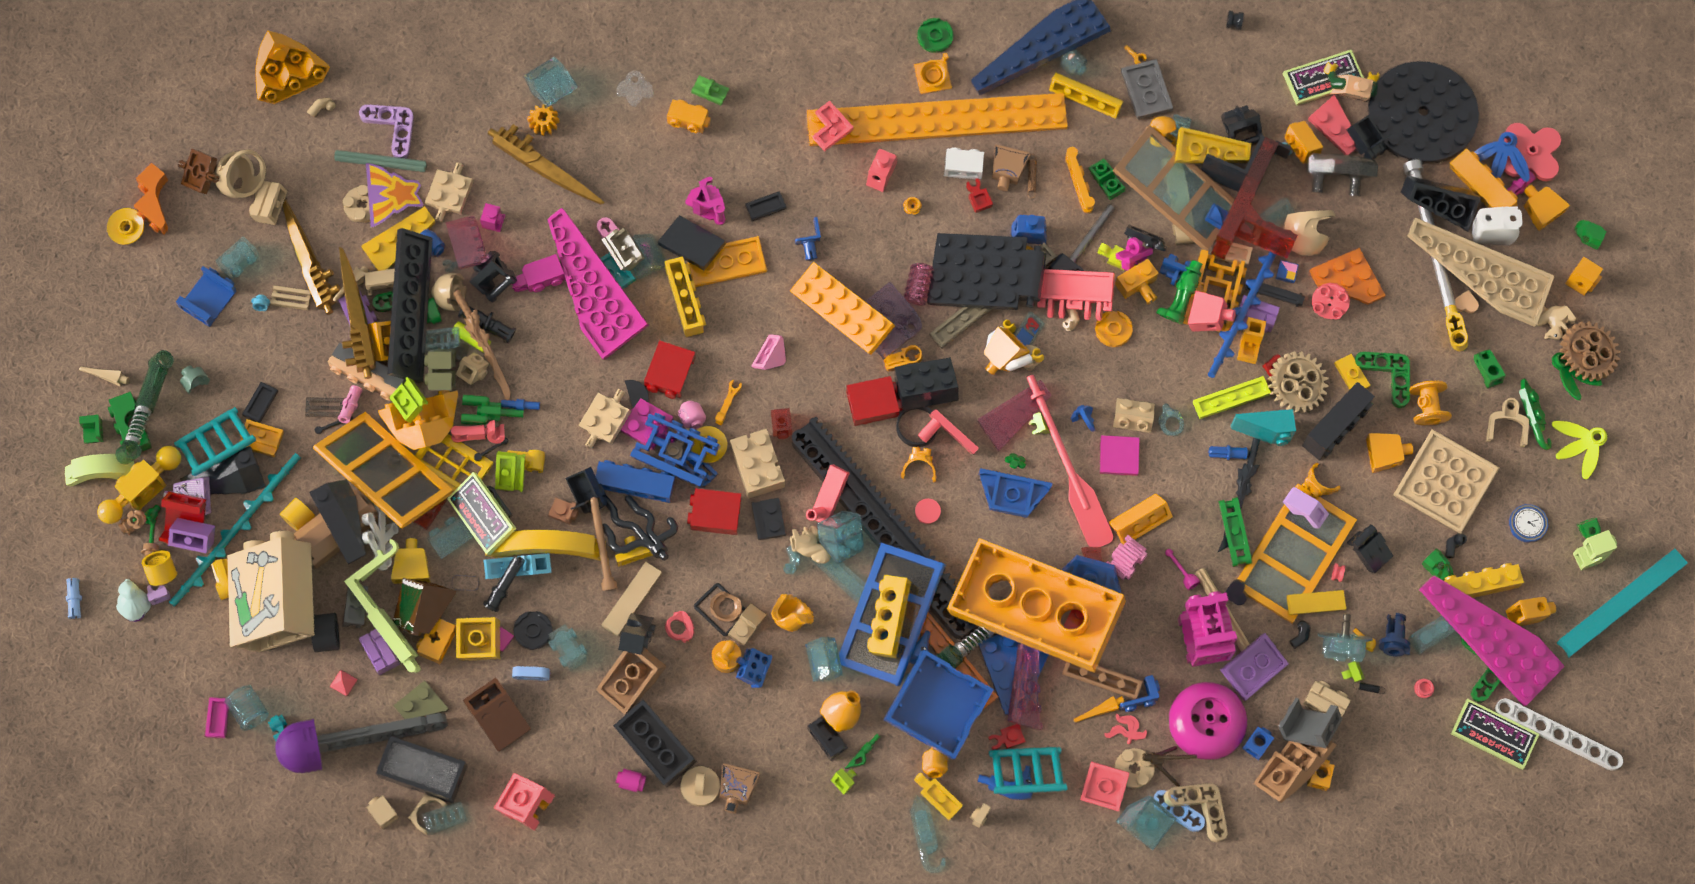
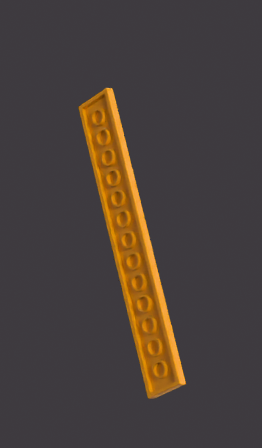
(949, 118)

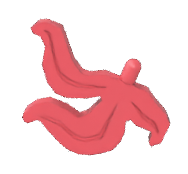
(1133, 726)

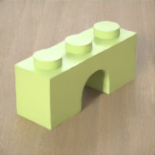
(1595, 550)

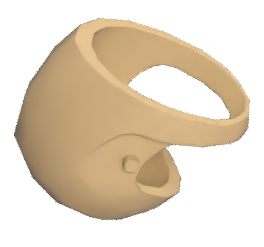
(239, 165)
(1304, 224)

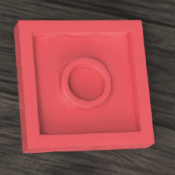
(1104, 786)

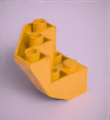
(286, 68)
(428, 426)

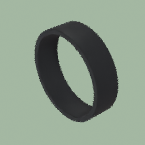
(908, 442)

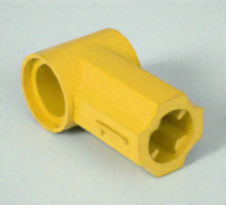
(533, 461)
(220, 570)

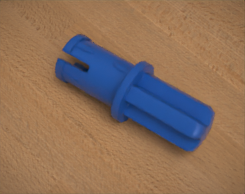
(1228, 452)

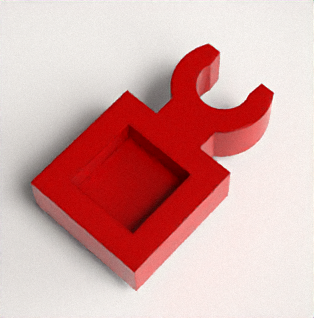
(979, 198)
(1010, 736)

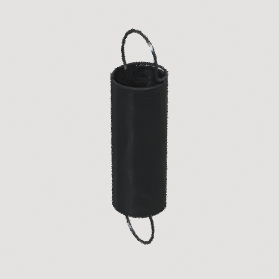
(1369, 687)

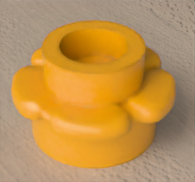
(912, 201)

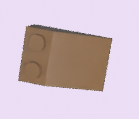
(630, 679)

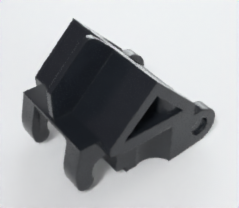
(1241, 120)
(485, 273)

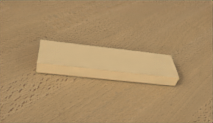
(631, 598)

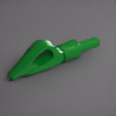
(862, 753)

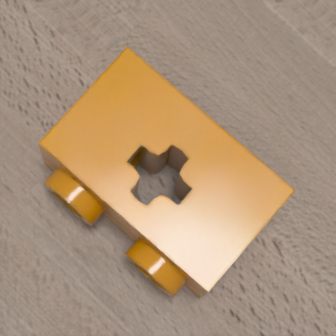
(1584, 276)
(438, 649)

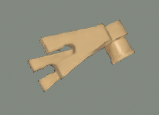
(1509, 415)

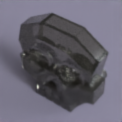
(1340, 165)

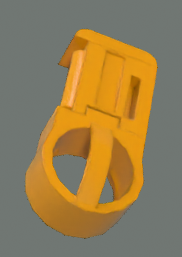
(900, 358)

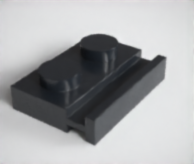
(768, 519)

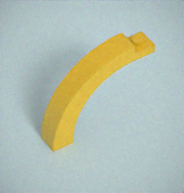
(548, 542)

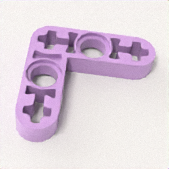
(395, 119)

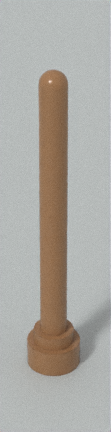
(608, 581)

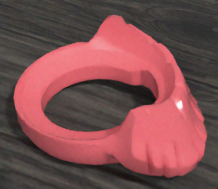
(680, 616)

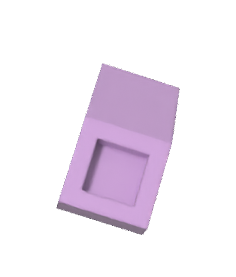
(1303, 504)

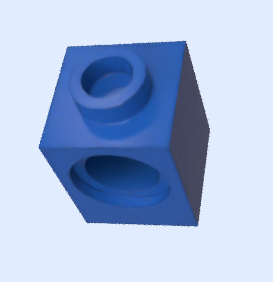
(1255, 750)

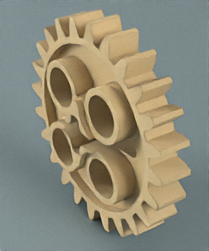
(1293, 397)

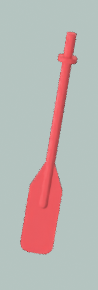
(1081, 495)

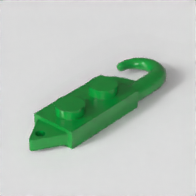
(1534, 413)

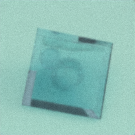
(1146, 821)

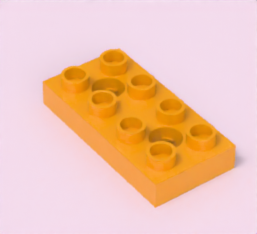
(1036, 605)

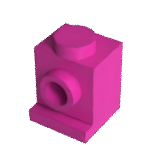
(492, 218)

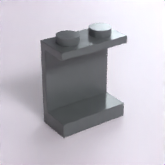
(1310, 726)

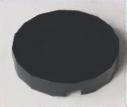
(532, 630)

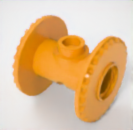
(1429, 403)

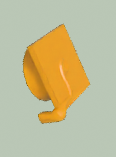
(933, 75)

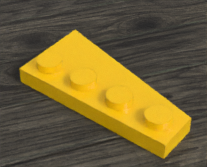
(1195, 145)

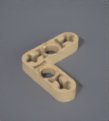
(1206, 802)

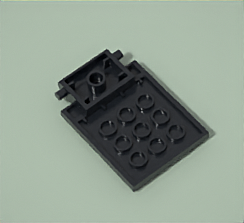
(985, 272)

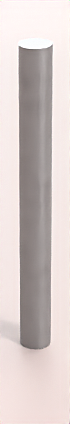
(1093, 231)

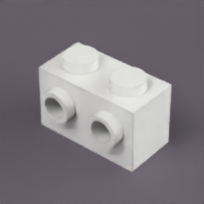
(964, 163)

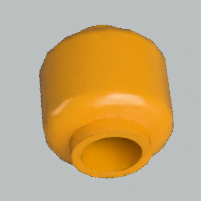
(934, 763)

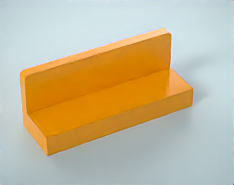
(1141, 518)

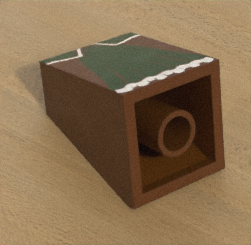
(421, 605)

